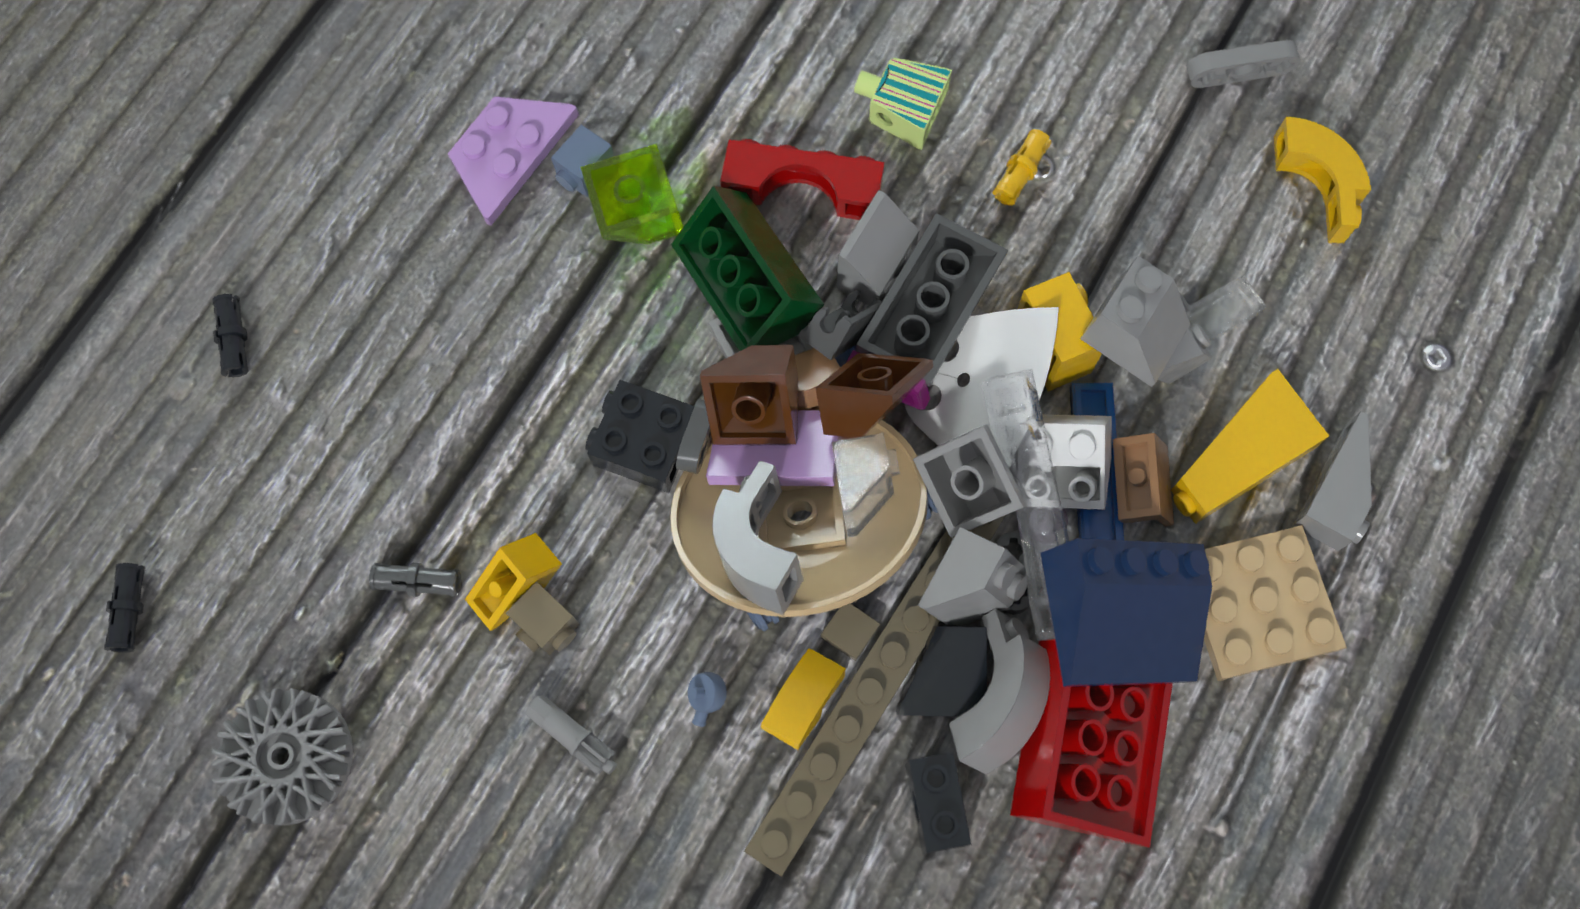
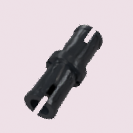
(230, 335)
(124, 608)

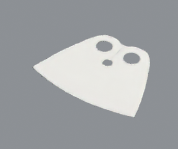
(988, 348)

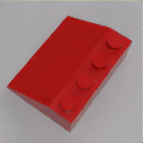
(1094, 758)

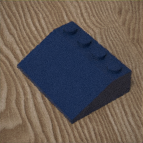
(1127, 610)

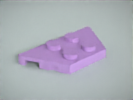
(506, 148)

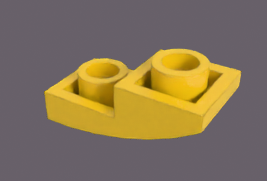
(802, 698)

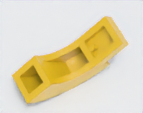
(1330, 165)

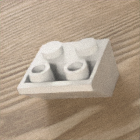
(1080, 458)

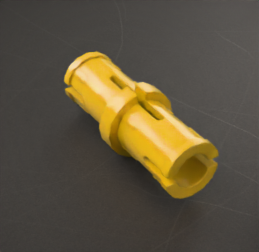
(1022, 167)

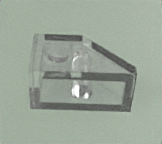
(864, 478)

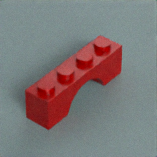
(763, 168)

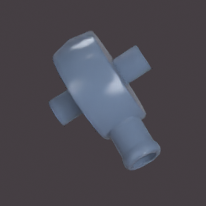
(706, 695)

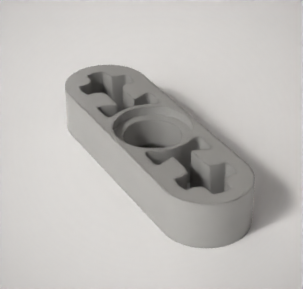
(1243, 63)

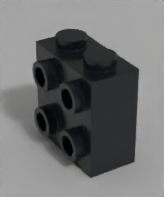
(639, 435)

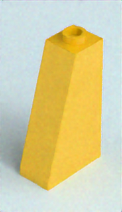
(1253, 446)

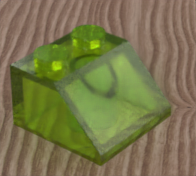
(633, 197)

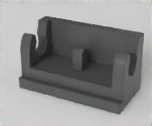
(841, 329)

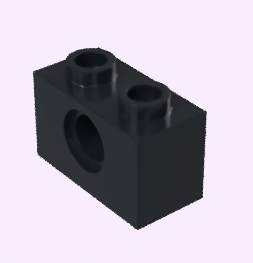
(938, 803)

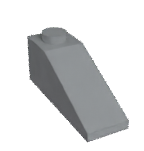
(1342, 491)

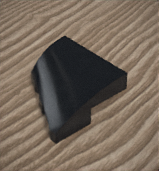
(950, 674)

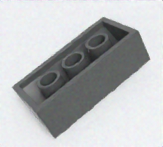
(933, 295)

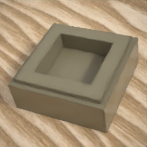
(850, 631)

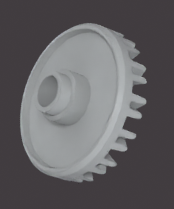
(254, 750)

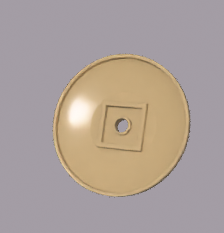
(832, 564)

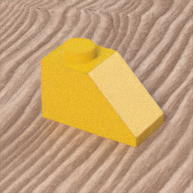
(510, 576)

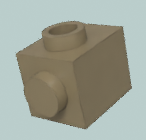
(542, 621)

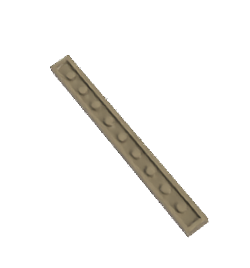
(851, 721)

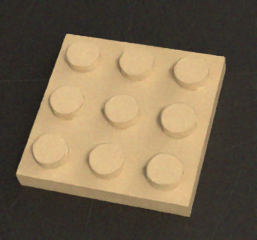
(1267, 605)

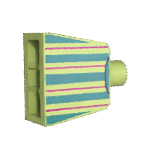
(905, 98)

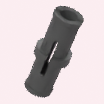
(415, 579)

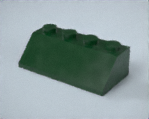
(745, 271)

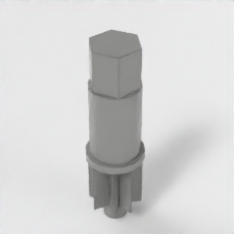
(571, 735)

